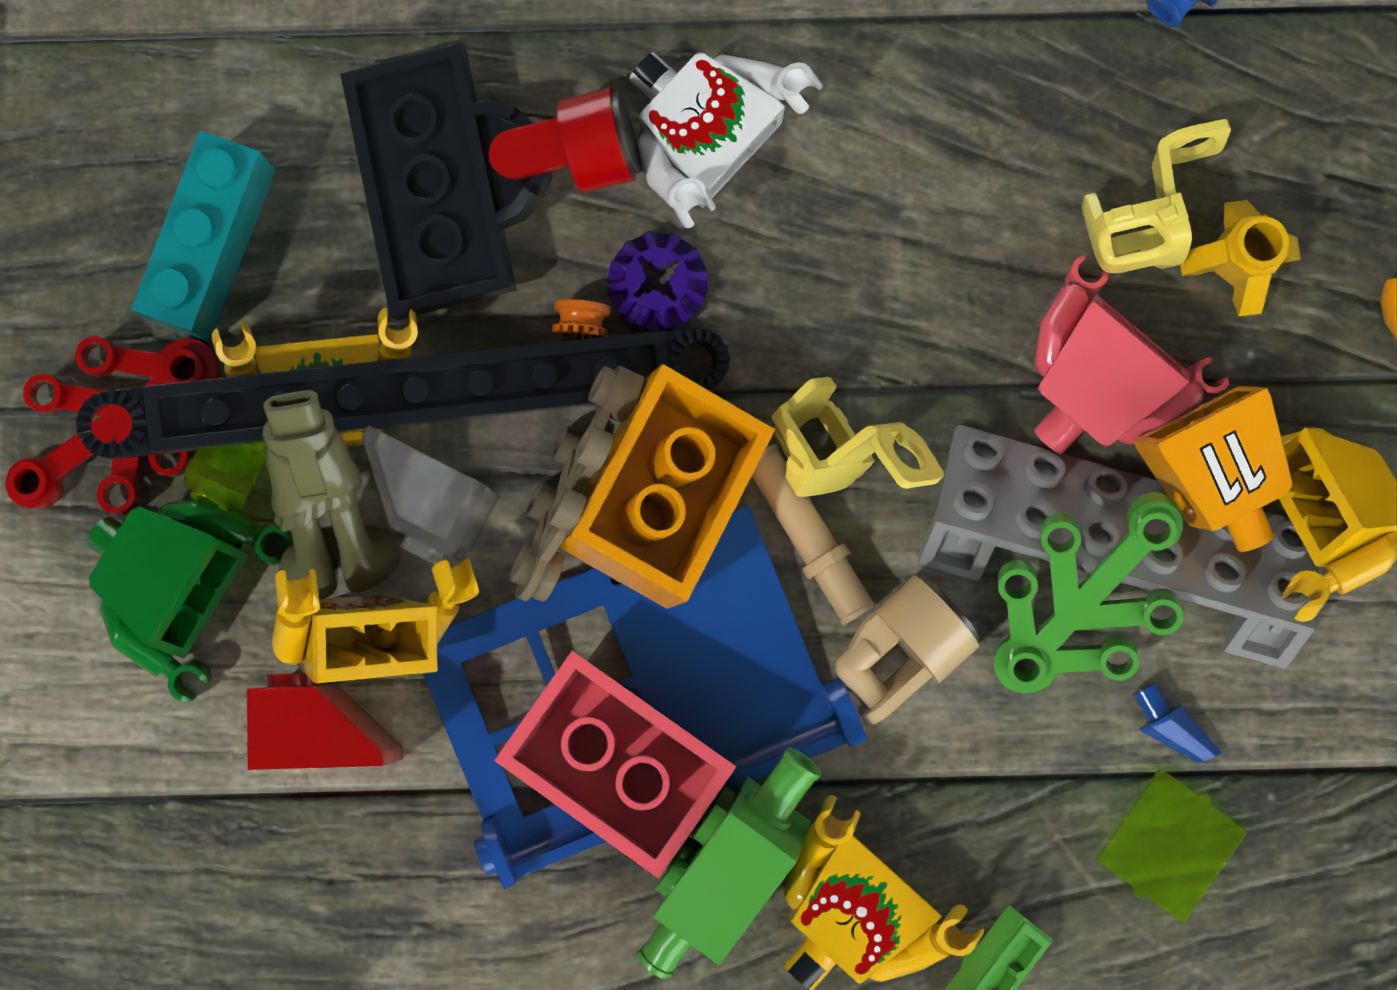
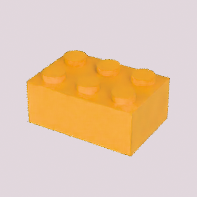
(667, 488)

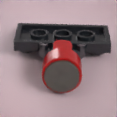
(460, 171)

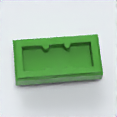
(1003, 955)

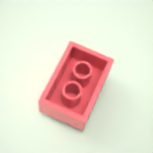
(615, 764)

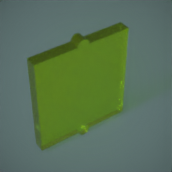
(1171, 845)

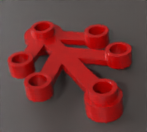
(111, 425)

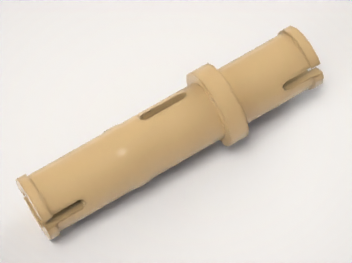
(812, 539)

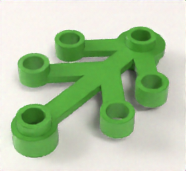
(1084, 605)

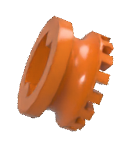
(580, 318)

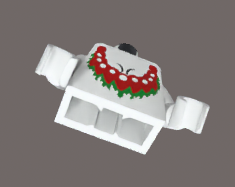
(710, 121)

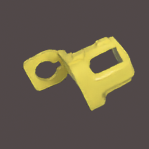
(1172, 235)
(853, 453)

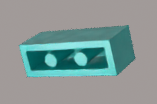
(204, 237)

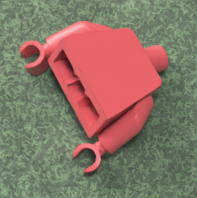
(1107, 372)

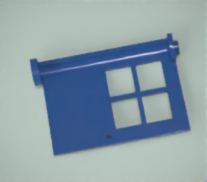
(716, 666)

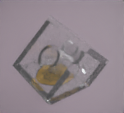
(428, 500)

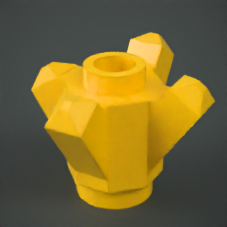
(1245, 255)

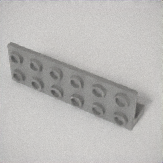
(1005, 489)

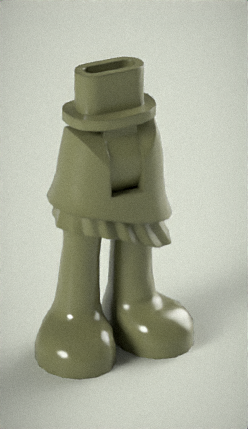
(313, 476)

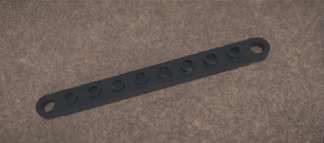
(390, 391)

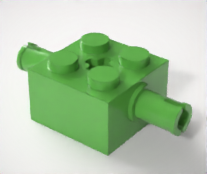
(733, 869)

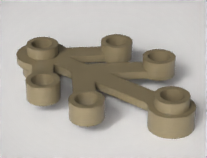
(559, 510)

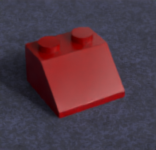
(312, 726)

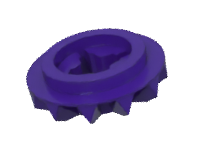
(653, 310)

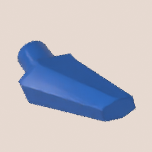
(1173, 726)

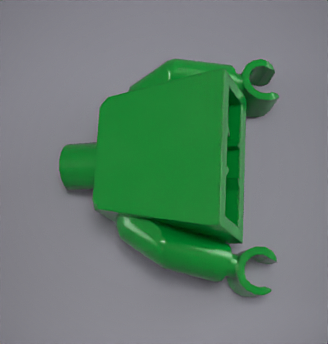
(166, 579)

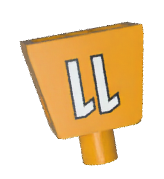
(1223, 464)

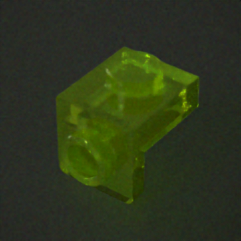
(225, 474)

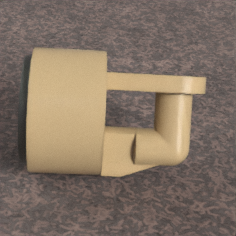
(925, 628)

